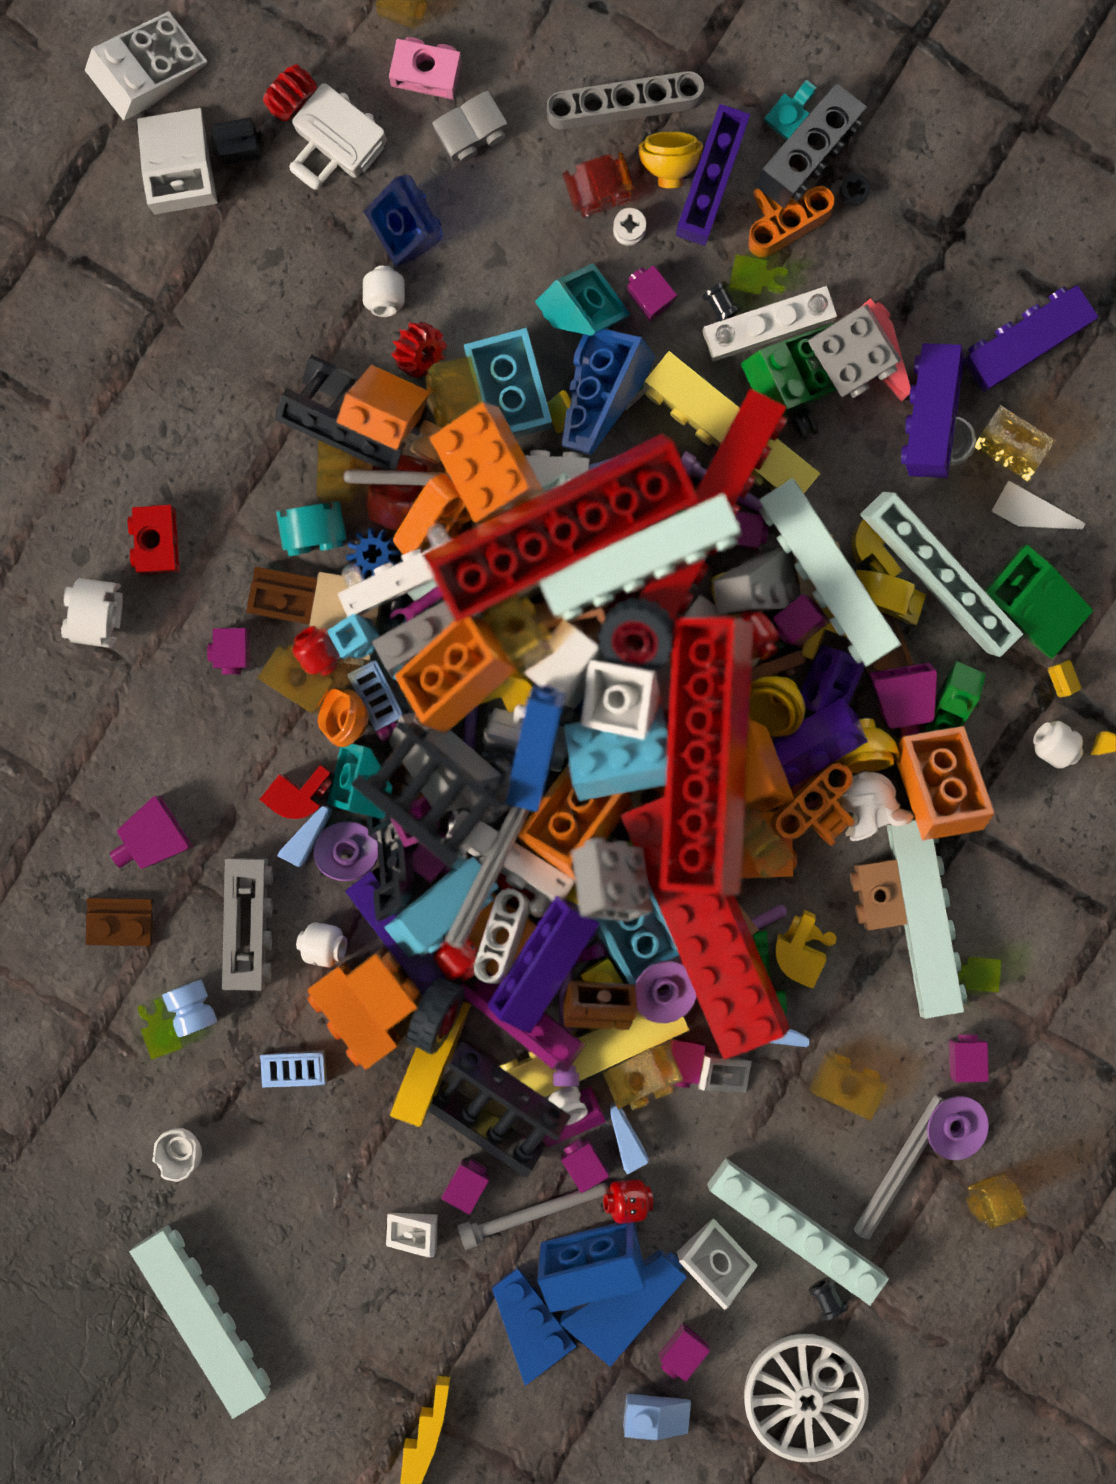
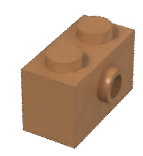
(879, 894)

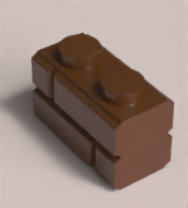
(599, 1005)

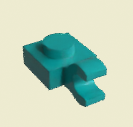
(790, 113)

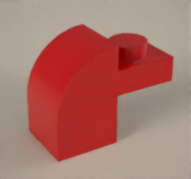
(295, 802)

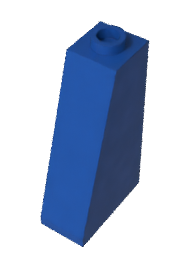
(535, 747)
(616, 1321)

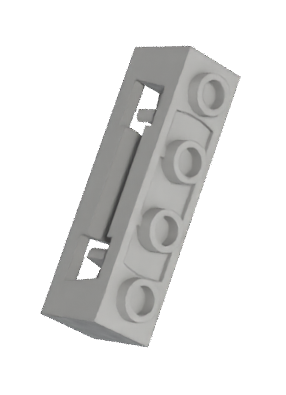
(260, 938)

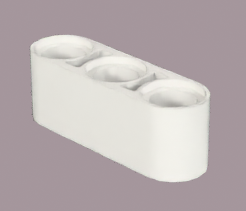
(501, 919)

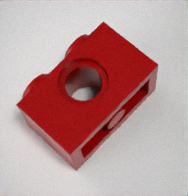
(165, 556)

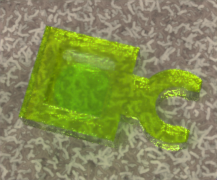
(751, 274)
(981, 974)
(160, 1034)

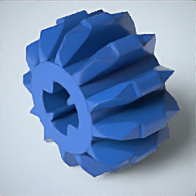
(365, 548)

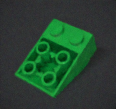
(789, 372)
(1038, 601)

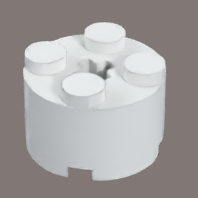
(92, 612)

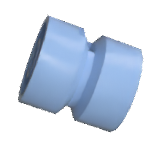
(189, 1008)

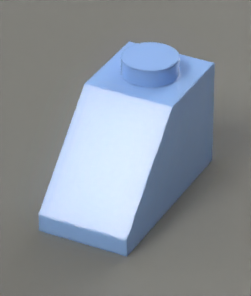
(655, 1417)

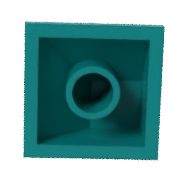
(582, 302)
(351, 762)

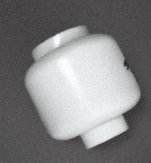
(383, 291)
(1058, 744)
(322, 944)

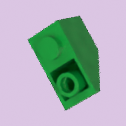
(957, 697)

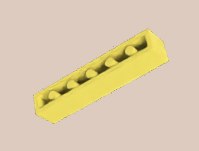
(712, 414)
(601, 1051)

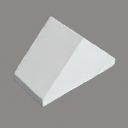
(725, 1074)
(413, 1233)

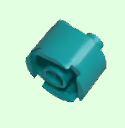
(311, 527)

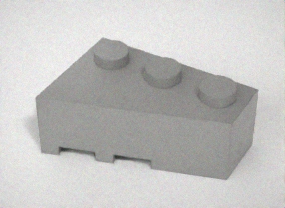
(759, 584)
(452, 747)

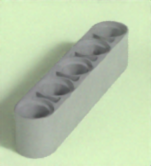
(636, 89)

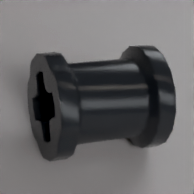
(721, 301)
(828, 1298)

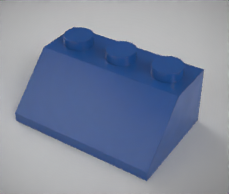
(591, 1266)

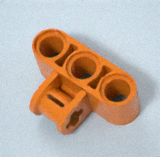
(774, 214)
(436, 504)
(827, 817)

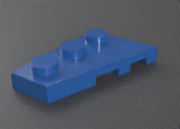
(531, 1328)

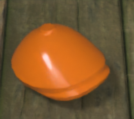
(343, 717)

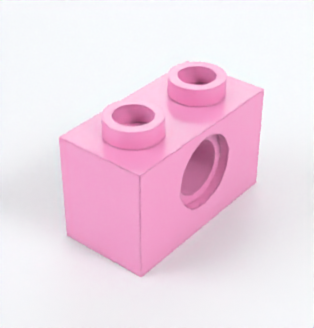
(439, 81)

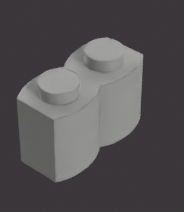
(470, 127)

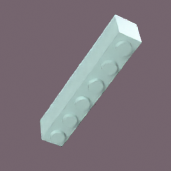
(641, 557)
(829, 572)
(941, 573)
(927, 924)
(797, 1231)
(201, 1321)

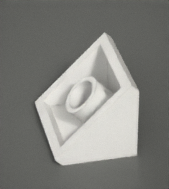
(568, 664)
(620, 699)
(717, 1262)

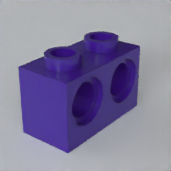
(830, 678)

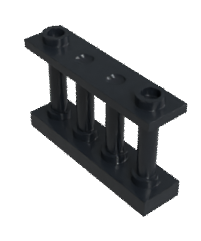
(321, 421)
(400, 806)
(486, 1129)

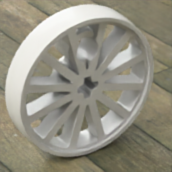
(820, 1390)

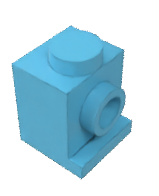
(356, 642)

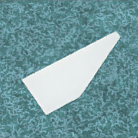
(1031, 511)

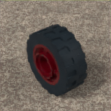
(643, 619)
(435, 1015)

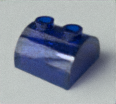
(404, 220)

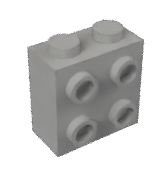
(855, 352)
(611, 880)

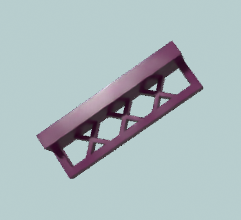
(548, 1038)

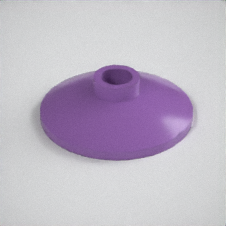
(345, 839)
(670, 1003)
(968, 1133)

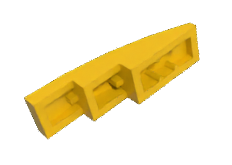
(425, 1076)
(419, 1452)

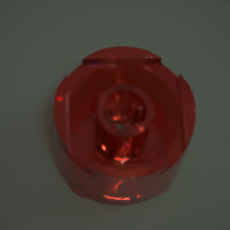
(599, 183)
(392, 502)

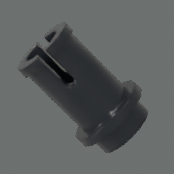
(392, 606)

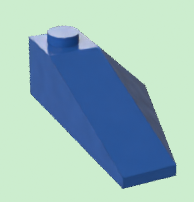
(605, 381)

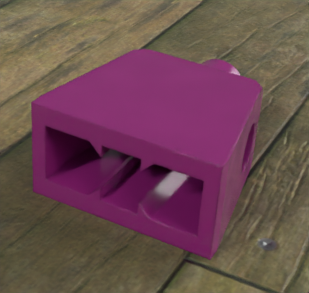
(905, 696)
(150, 836)

